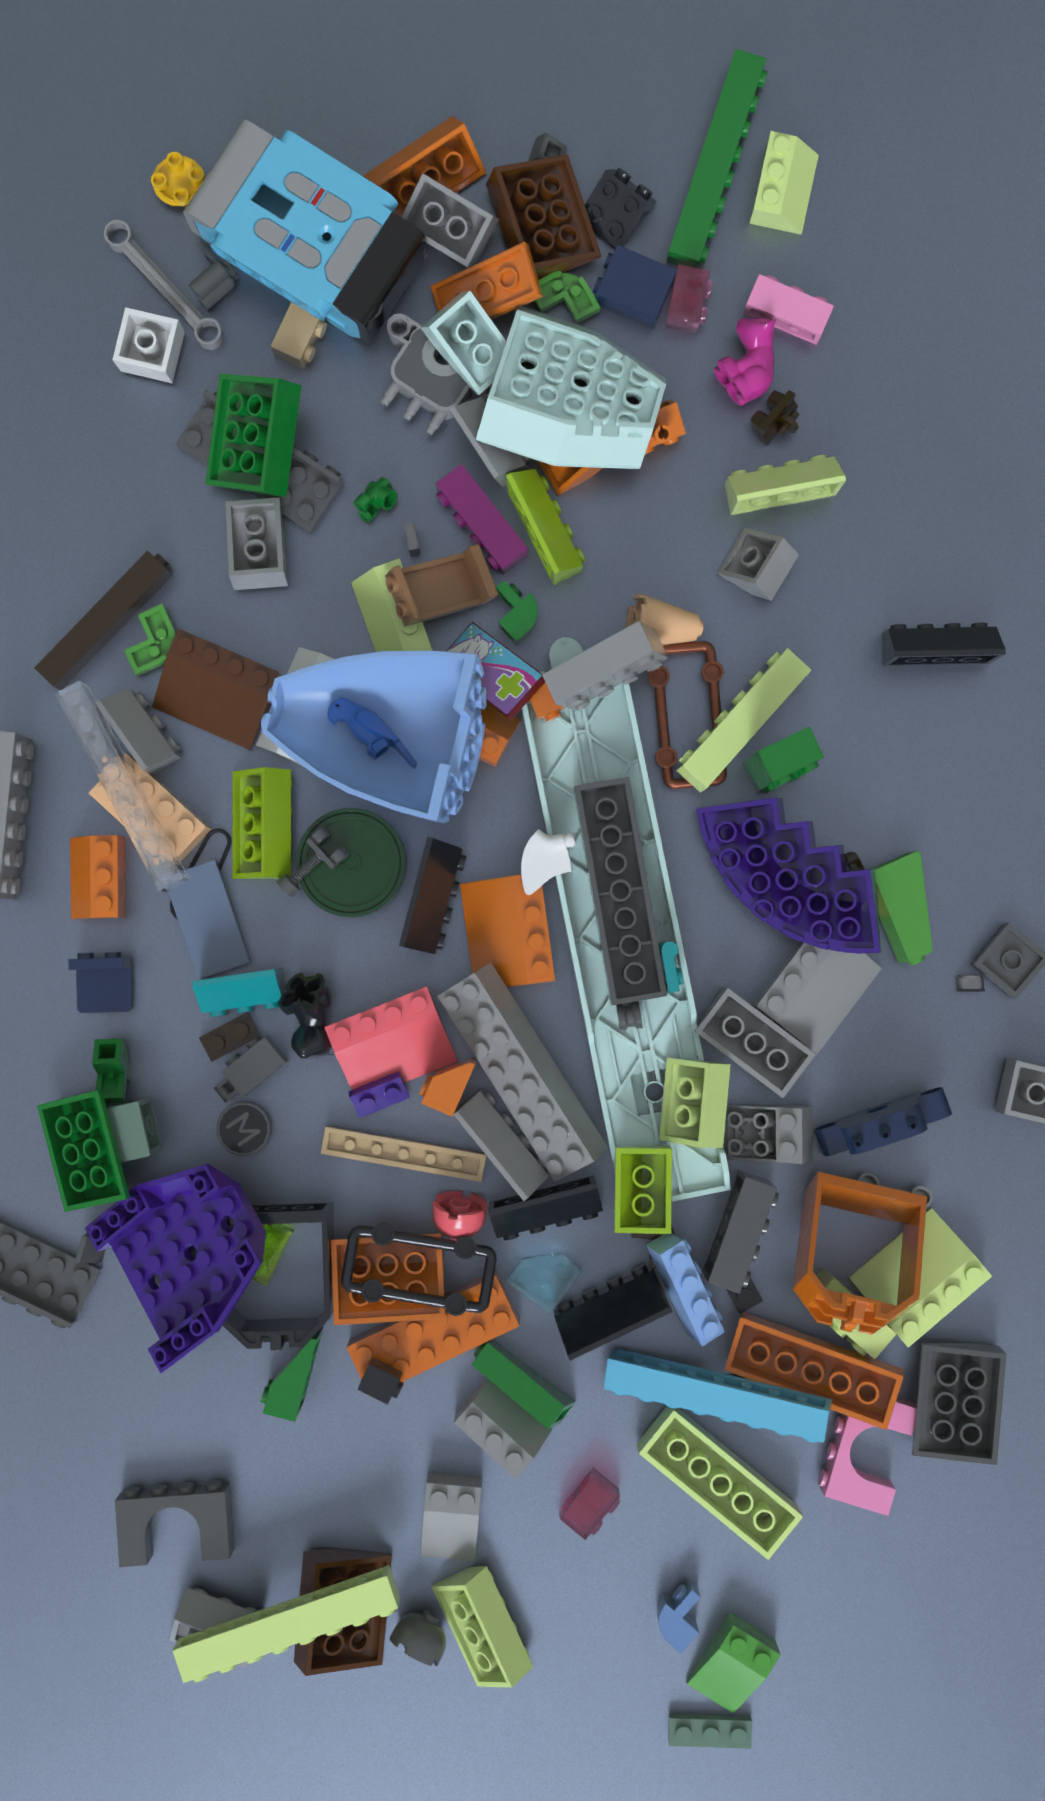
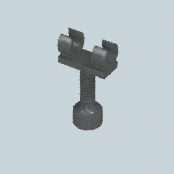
(290, 883)

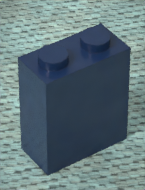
(634, 286)

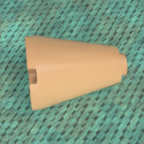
(670, 622)

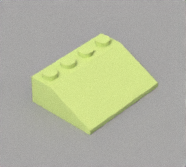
(947, 1278)

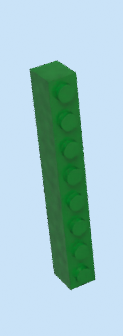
(716, 159)

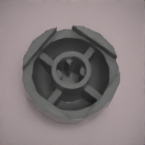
(421, 1637)

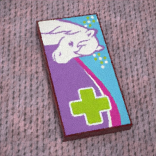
(506, 676)

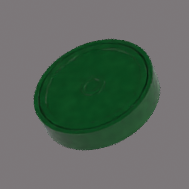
(367, 876)

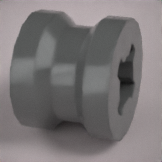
(629, 1016)

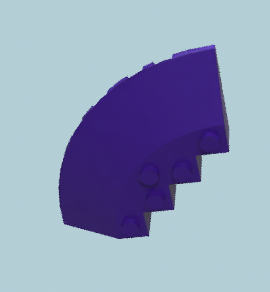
(789, 879)

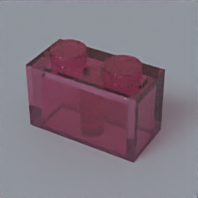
(590, 1504)

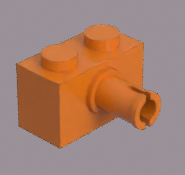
(667, 426)

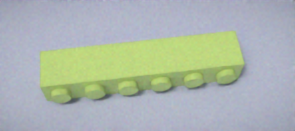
(743, 720)

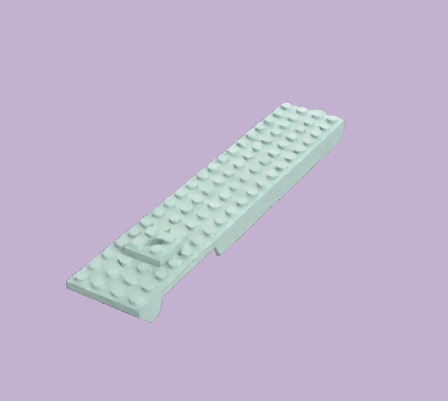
(591, 748)

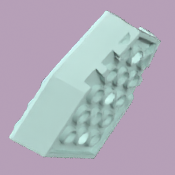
(551, 417)

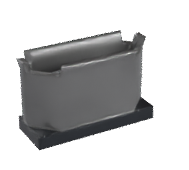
(970, 983)

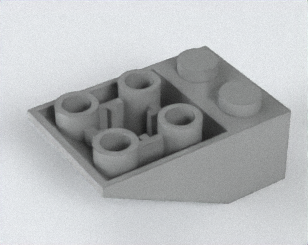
(769, 1133)

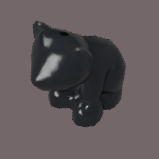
(309, 1001)

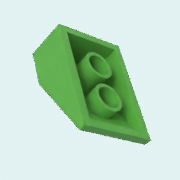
(734, 1663)

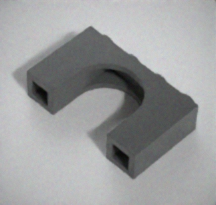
(206, 1503)

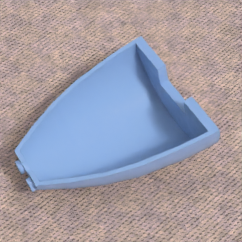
(421, 695)

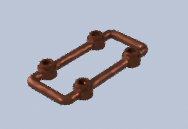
(658, 679)

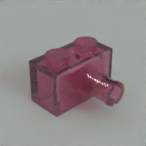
(687, 299)

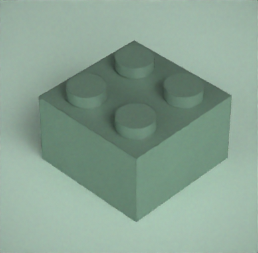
(135, 1129)

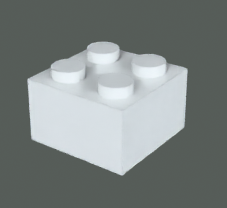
(148, 345)

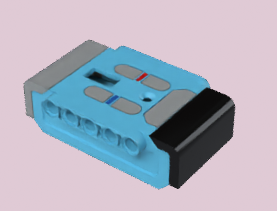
(307, 229)

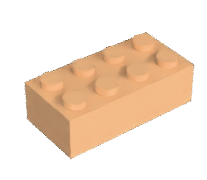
(179, 822)

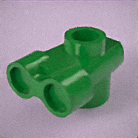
(376, 495)

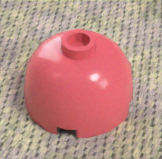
(458, 1214)

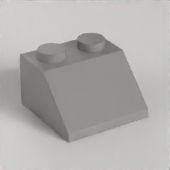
(758, 563)

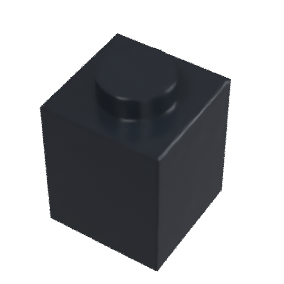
(381, 1381)

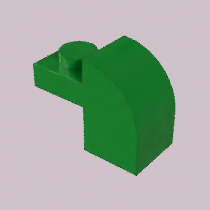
(522, 618)
(112, 1068)

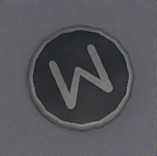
(243, 1128)

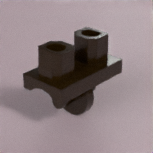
(780, 419)

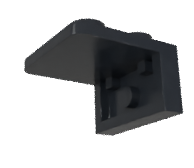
(617, 206)

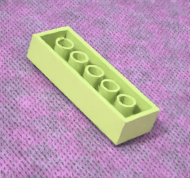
(719, 1480)

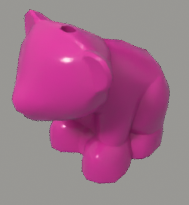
(754, 373)

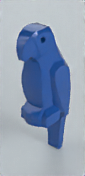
(368, 729)

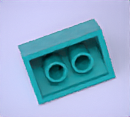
(239, 991)

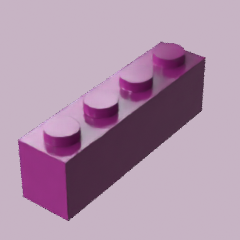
(481, 519)

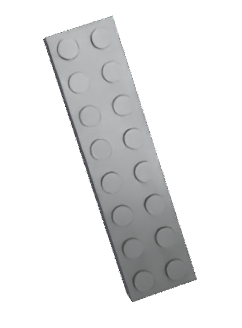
(523, 1072)

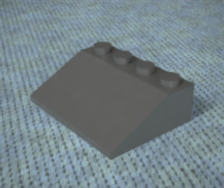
(959, 1402)

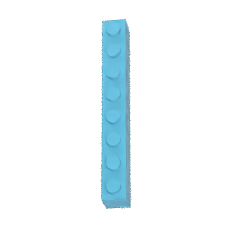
(718, 1395)

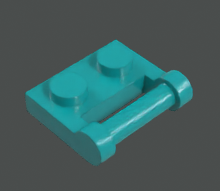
(672, 974)

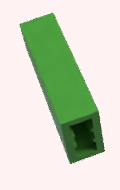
(904, 907)

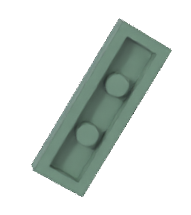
(710, 1730)

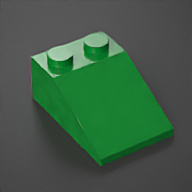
(287, 1391)

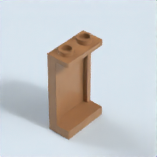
(441, 586)

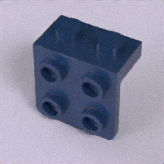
(103, 982)

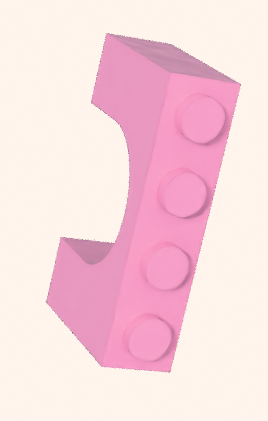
(845, 1482)

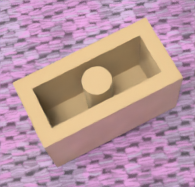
(298, 336)

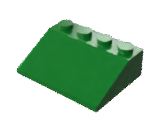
(253, 434)
(83, 1150)

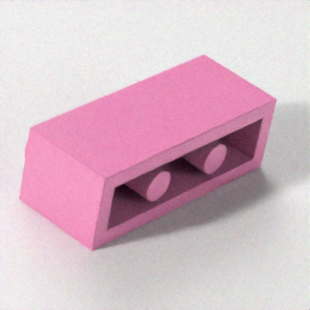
(790, 307)

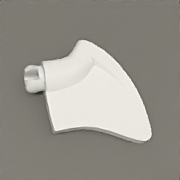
(545, 858)

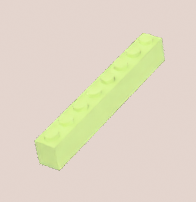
(286, 1624)

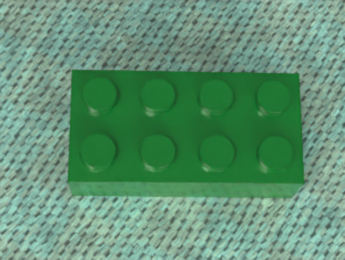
(784, 761)

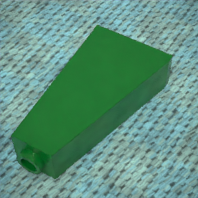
(523, 1384)

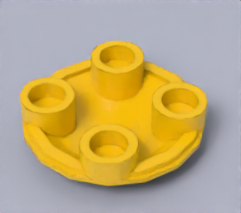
(177, 179)

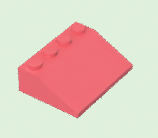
(392, 1038)

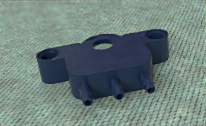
(883, 1123)

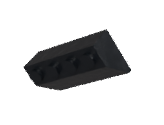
(941, 645)
(545, 1207)

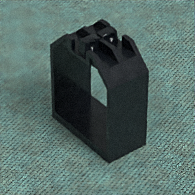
(292, 1330)

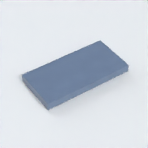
(208, 921)

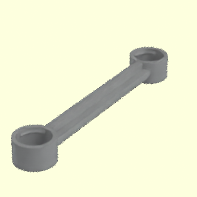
(163, 284)

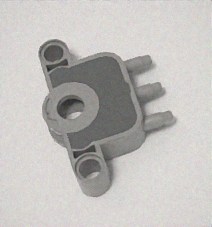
(421, 377)

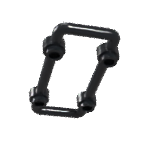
(454, 1303)

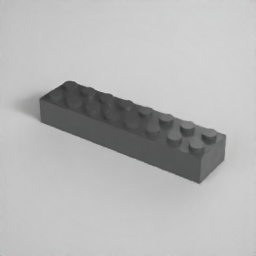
(620, 891)

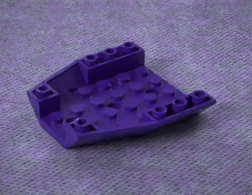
(155, 1236)

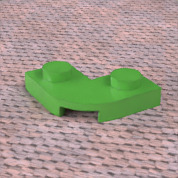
(570, 289)
(160, 634)

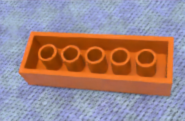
(427, 1343)
(800, 1362)

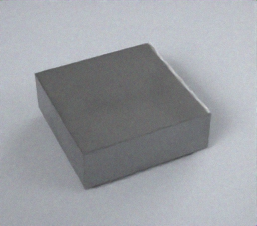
(412, 539)

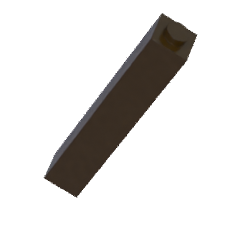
(104, 620)

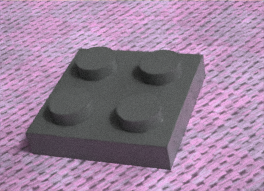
(1010, 960)

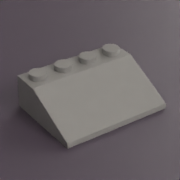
(815, 992)

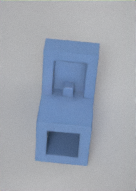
(674, 1622)

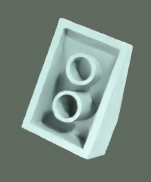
(467, 340)

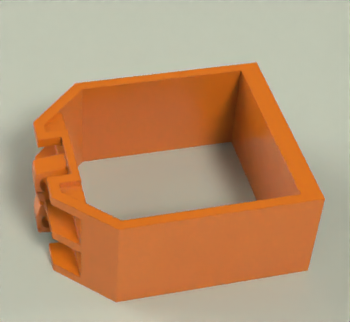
(871, 1201)

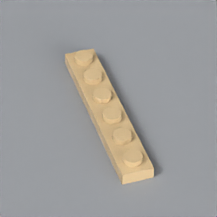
(403, 1153)

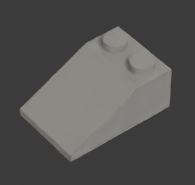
(256, 544)
(451, 1516)

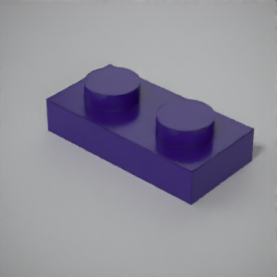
(379, 1094)

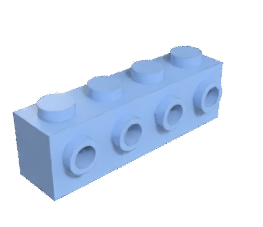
(685, 1288)

